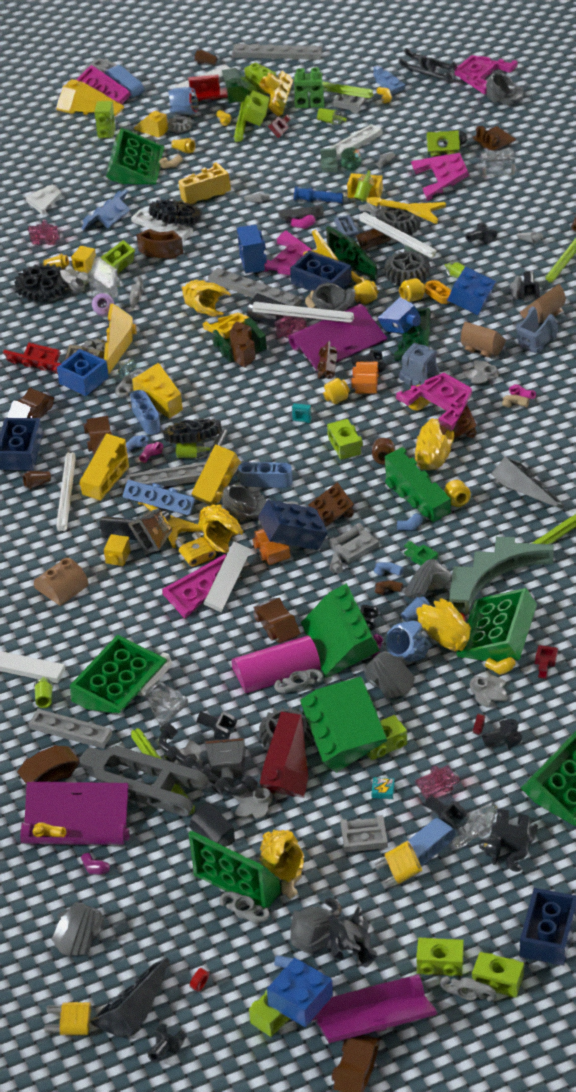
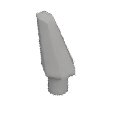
(385, 159)
(257, 198)
(530, 237)
(515, 287)
(336, 564)

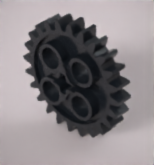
(174, 212)
(40, 282)
(192, 430)

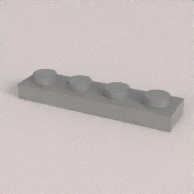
(70, 728)

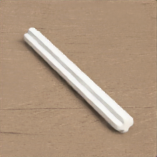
(398, 235)
(303, 312)
(66, 490)

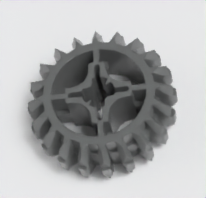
(400, 219)
(407, 266)
(269, 724)

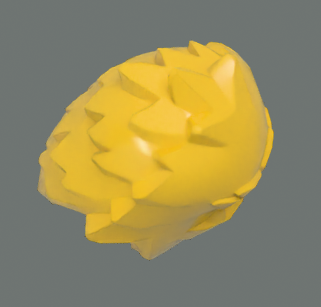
(203, 296)
(432, 446)
(218, 527)
(444, 624)
(282, 854)

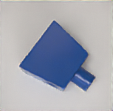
(399, 317)

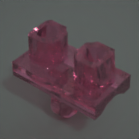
(43, 231)
(288, 324)
(437, 781)

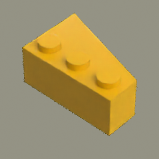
(205, 184)
(160, 390)
(105, 467)
(216, 475)

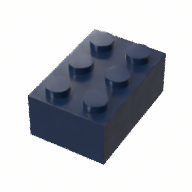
(318, 269)
(20, 443)
(292, 524)
(548, 926)

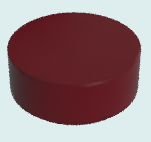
(479, 724)

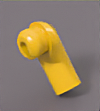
(386, 94)
(225, 118)
(502, 666)
(43, 829)

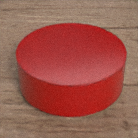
(199, 979)

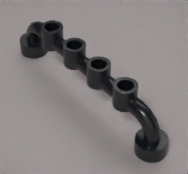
(220, 784)

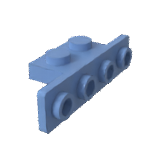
(110, 213)
(159, 497)

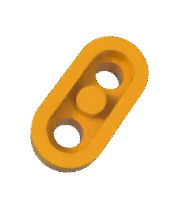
(437, 291)

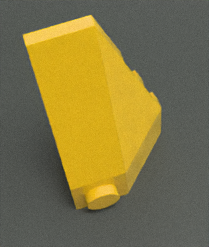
(82, 98)
(118, 335)

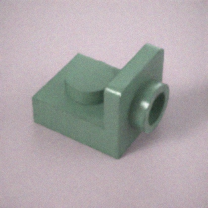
(329, 160)

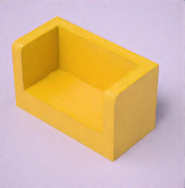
(376, 189)

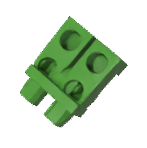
(306, 83)

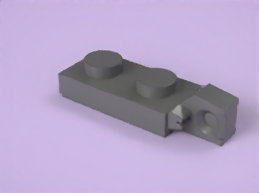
(301, 212)

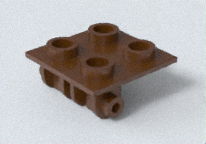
(492, 138)
(464, 425)
(333, 504)

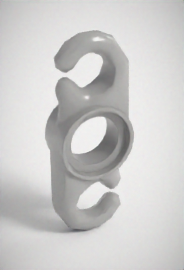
(136, 292)
(123, 386)
(292, 686)
(247, 914)
(476, 989)

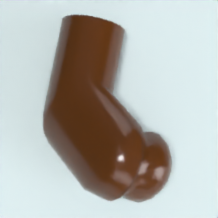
(388, 585)

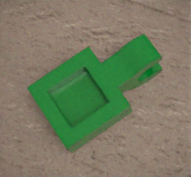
(419, 554)

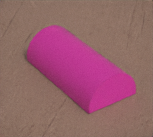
(275, 663)

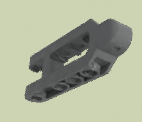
(157, 795)

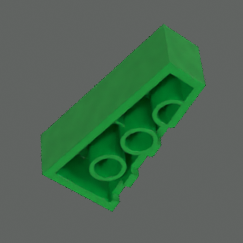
(415, 486)

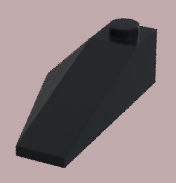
(134, 1004)

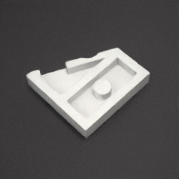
(44, 198)

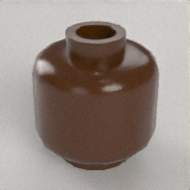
(381, 448)

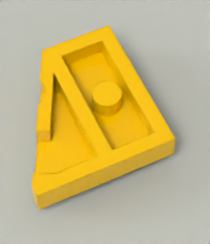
(225, 324)

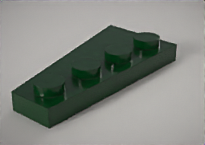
(416, 334)

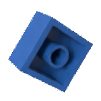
(251, 248)
(471, 290)
(82, 372)
(300, 992)

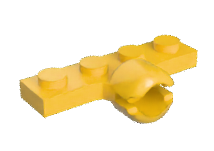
(279, 89)

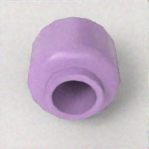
(99, 300)

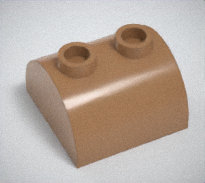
(547, 304)
(481, 339)
(62, 581)

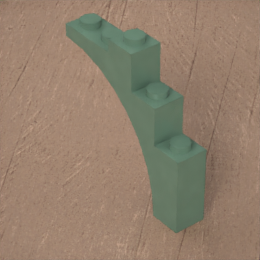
(507, 556)

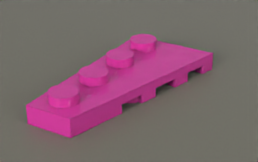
(104, 84)
(193, 589)

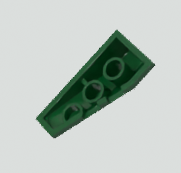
(236, 85)
(350, 253)

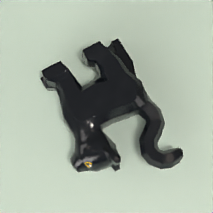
(509, 836)
(350, 934)

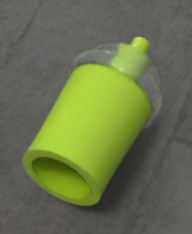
(330, 116)
(364, 187)
(454, 268)
(191, 450)
(43, 692)

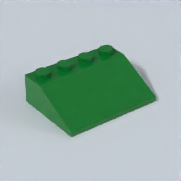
(134, 159)
(499, 626)
(339, 631)
(115, 676)
(343, 722)
(555, 782)
(232, 871)

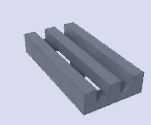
(342, 218)

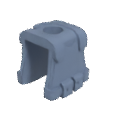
(538, 337)
(417, 363)

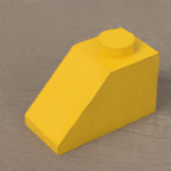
(154, 124)

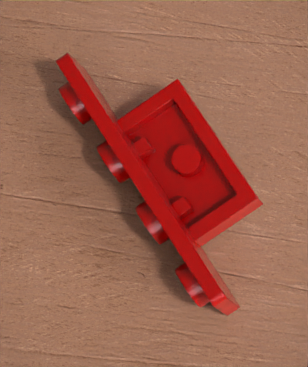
(207, 87)
(36, 355)

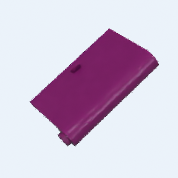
(345, 336)
(91, 815)
(374, 1009)

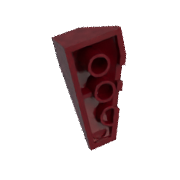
(285, 762)

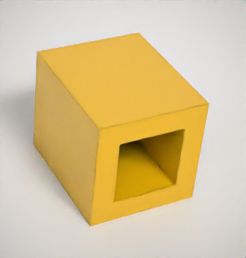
(83, 259)
(117, 550)

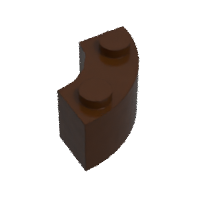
(160, 244)
(242, 345)
(31, 405)
(96, 429)
(276, 620)
(49, 765)
(356, 1063)

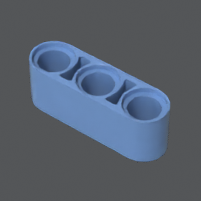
(126, 80)
(145, 412)
(265, 474)
(431, 840)

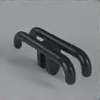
(427, 65)

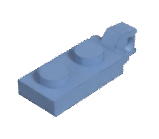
(388, 80)

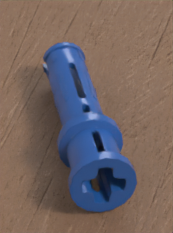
(310, 194)

